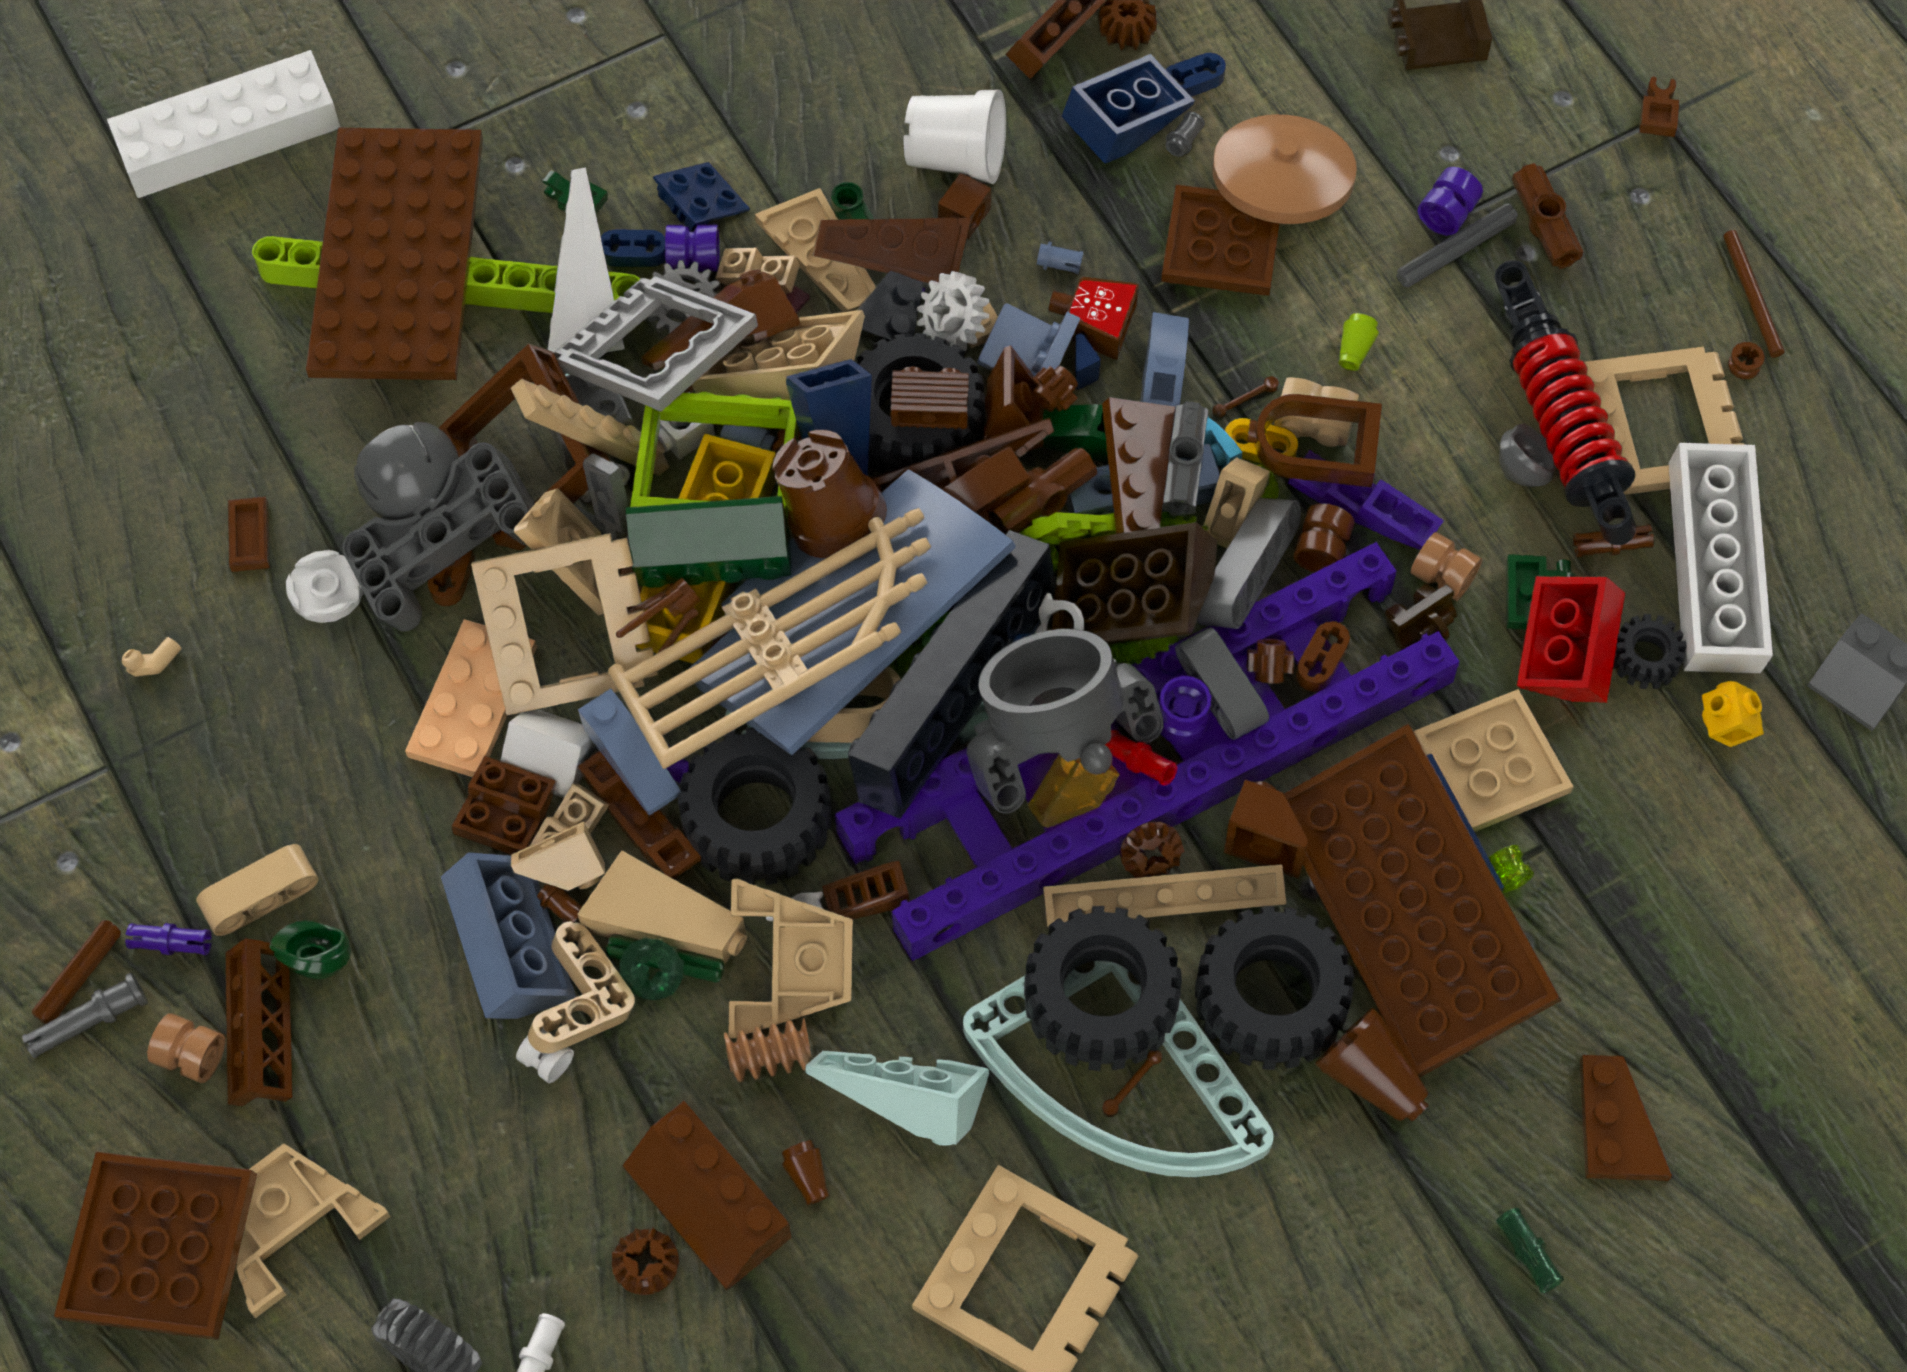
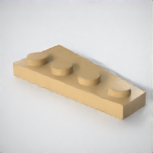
(795, 229)

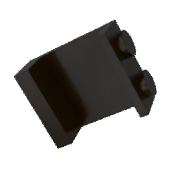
(1440, 33)

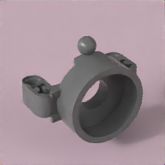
(1055, 697)

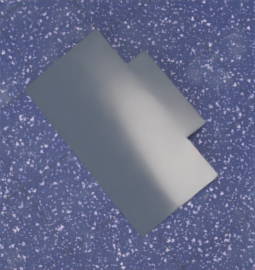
(959, 557)

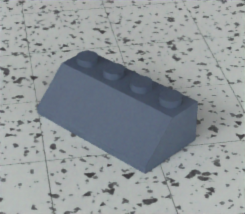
(505, 937)

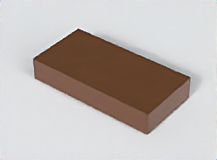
(248, 534)

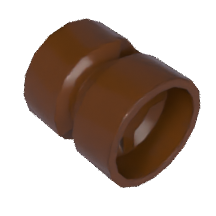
(1323, 537)

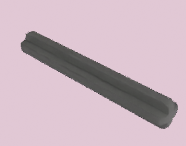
(1456, 245)

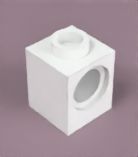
(683, 441)

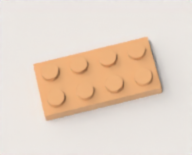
(463, 708)

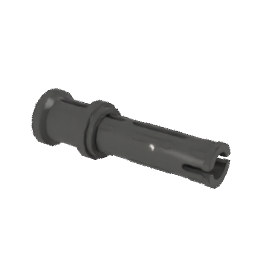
(103, 1007)

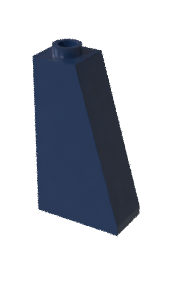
(836, 401)

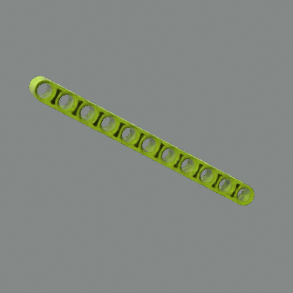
(500, 291)

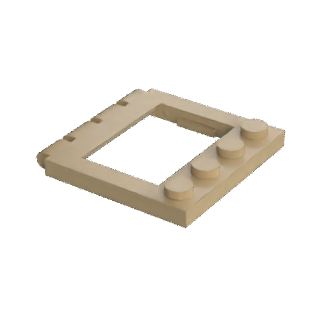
(1710, 392)
(509, 633)
(975, 1244)

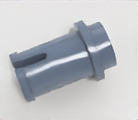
(1059, 258)

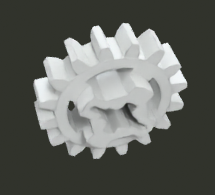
(953, 309)

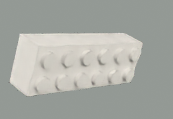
(224, 123)
(1720, 558)

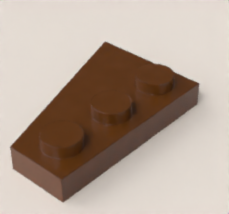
(1616, 1125)

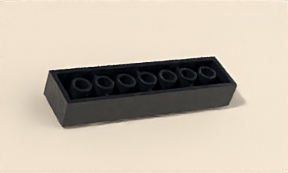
(942, 685)

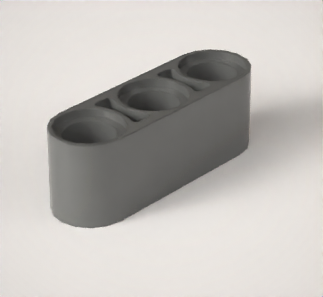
(1232, 695)

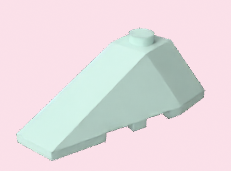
(922, 1099)

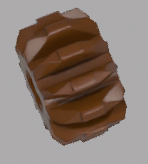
(1127, 22)

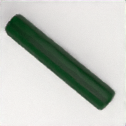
(695, 964)

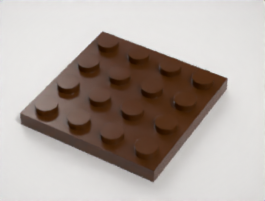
(156, 1245)

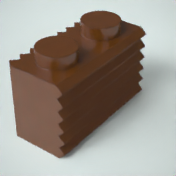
(929, 398)

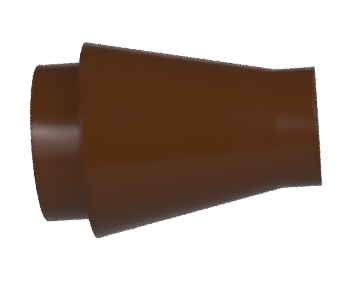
(806, 1170)

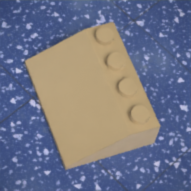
(762, 365)

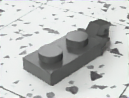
(607, 494)

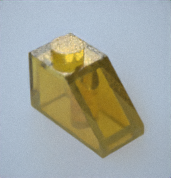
(1070, 792)

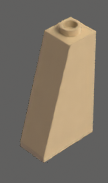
(645, 902)

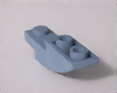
(1165, 360)

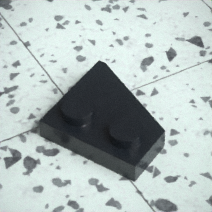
(891, 308)

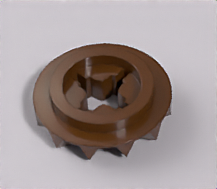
(1149, 837)
(656, 1275)

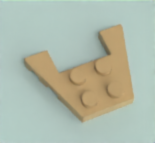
(807, 959)
(286, 1201)

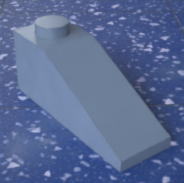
(627, 751)

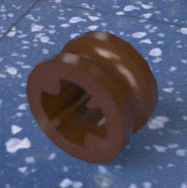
(1752, 352)

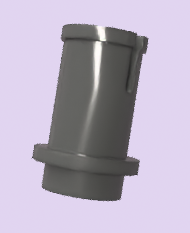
(1180, 141)

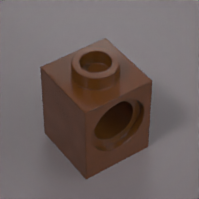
(966, 200)

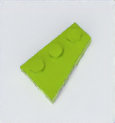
(1070, 526)

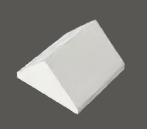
(547, 747)

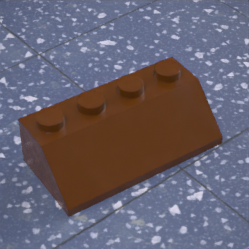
(706, 1196)

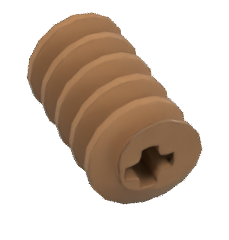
(768, 1050)

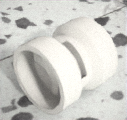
(548, 1066)

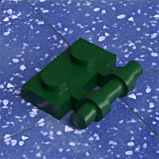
(1520, 582)

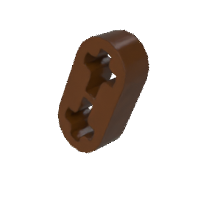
(459, 577)
(1316, 652)

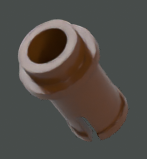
(559, 903)

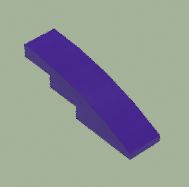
(1376, 508)

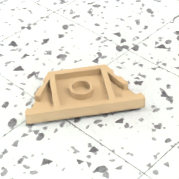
(559, 521)

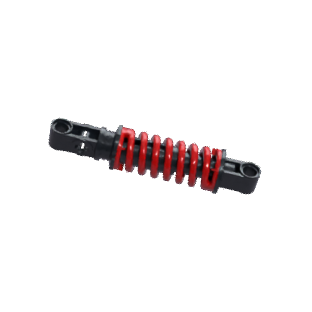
(1566, 406)

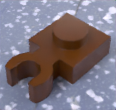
(1659, 110)

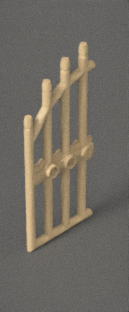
(768, 644)

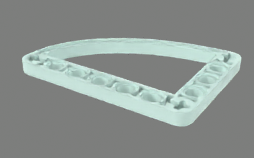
(1099, 1141)

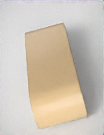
(257, 890)

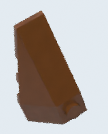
(755, 293)

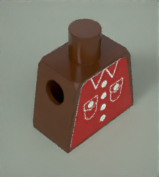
(1103, 311)

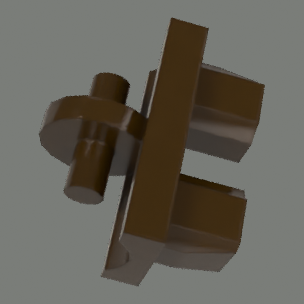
(1430, 614)

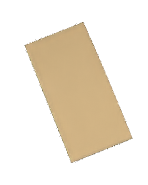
(741, 260)
(575, 808)

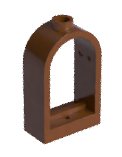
(1364, 413)

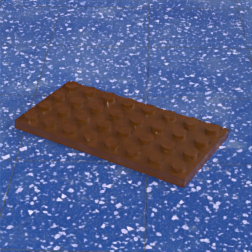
(395, 254)
(1417, 903)

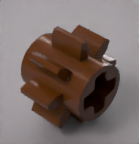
(1054, 388)
(1270, 661)

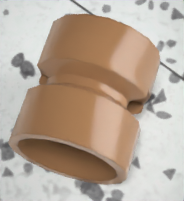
(1445, 565)
(181, 1045)

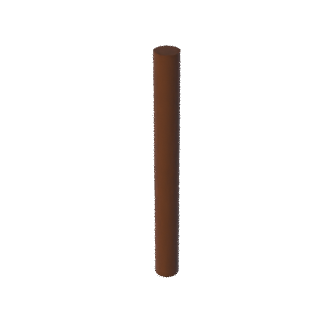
(1753, 294)

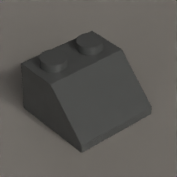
(1864, 672)

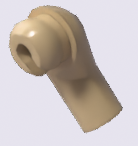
(150, 664)

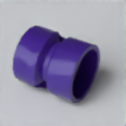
(1450, 201)
(697, 246)
(1185, 710)

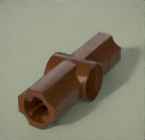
(1553, 231)
(1044, 492)

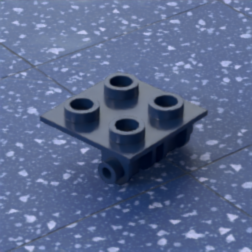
(698, 195)

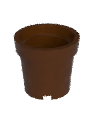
(825, 493)

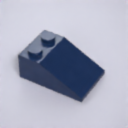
(1125, 107)

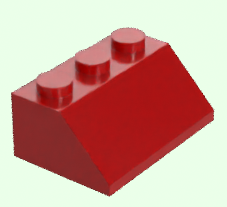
(1571, 638)

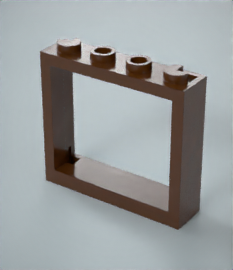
(535, 366)

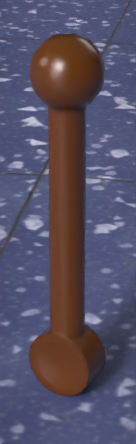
(1270, 385)
(1111, 1106)

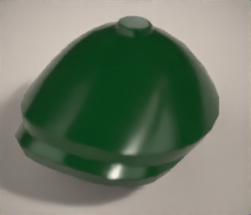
(312, 949)

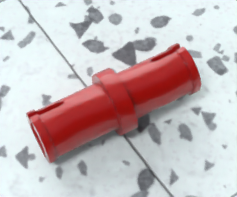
(1141, 758)

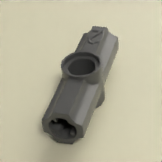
(1182, 475)

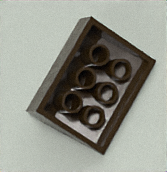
(1136, 582)

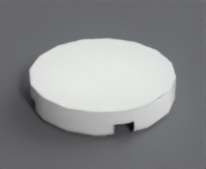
(323, 587)

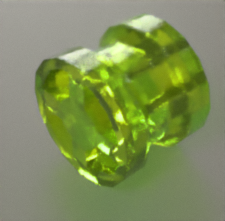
(1511, 868)

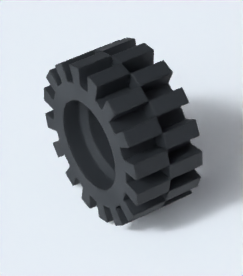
(1655, 633)

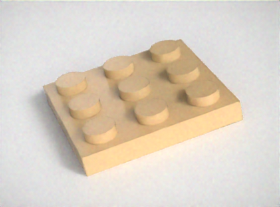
(1495, 760)

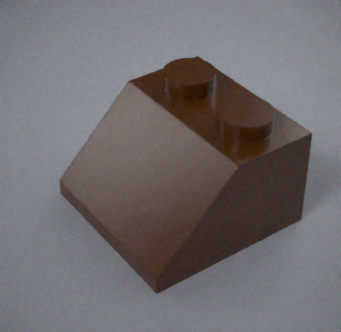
(1010, 396)
(1266, 829)

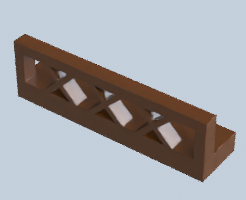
(245, 1025)

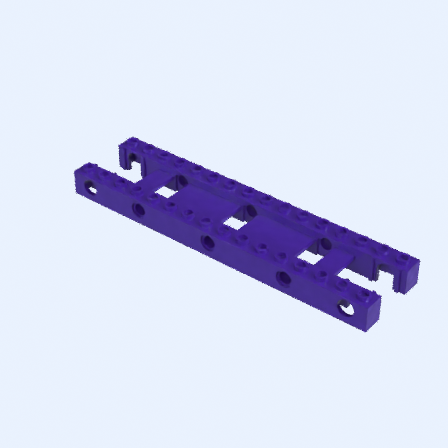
(1208, 772)

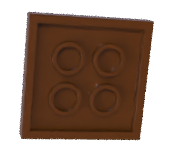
(1217, 244)

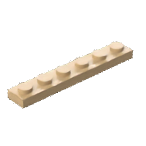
(583, 424)
(1171, 893)

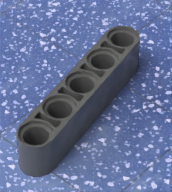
(1250, 562)

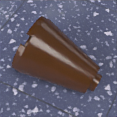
(1376, 1068)

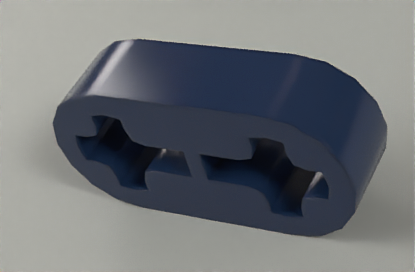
(1193, 74)
(633, 248)

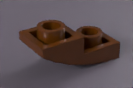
(989, 481)

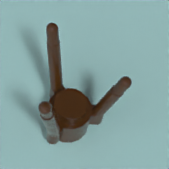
(677, 599)

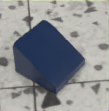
(1086, 362)

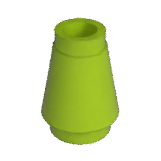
(1357, 339)

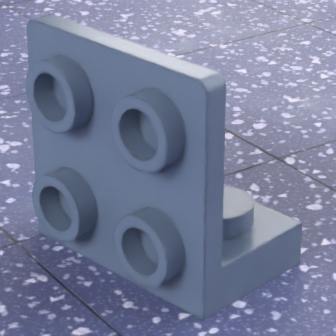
(1031, 338)

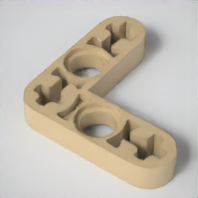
(594, 991)

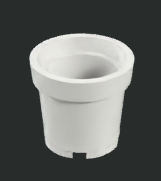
(957, 134)

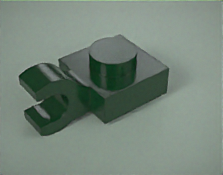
(559, 188)

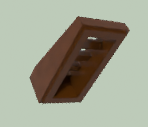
(874, 876)

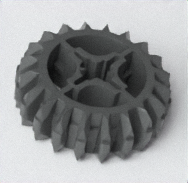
(422, 1340)

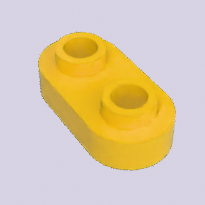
(1276, 436)

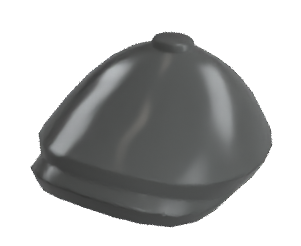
(1526, 457)

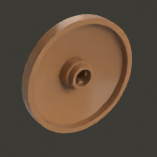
(1284, 169)

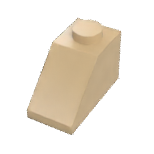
(1234, 496)
(562, 860)

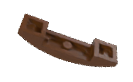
(651, 834)

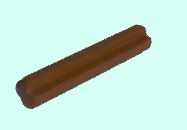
(76, 972)

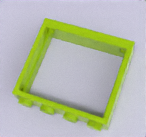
(707, 409)

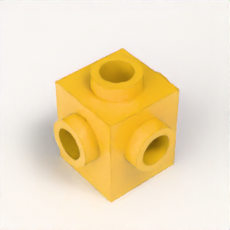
(1732, 713)

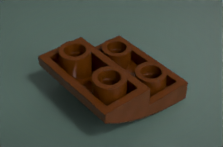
(504, 806)

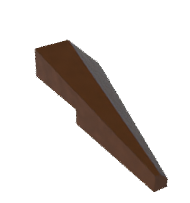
(949, 466)

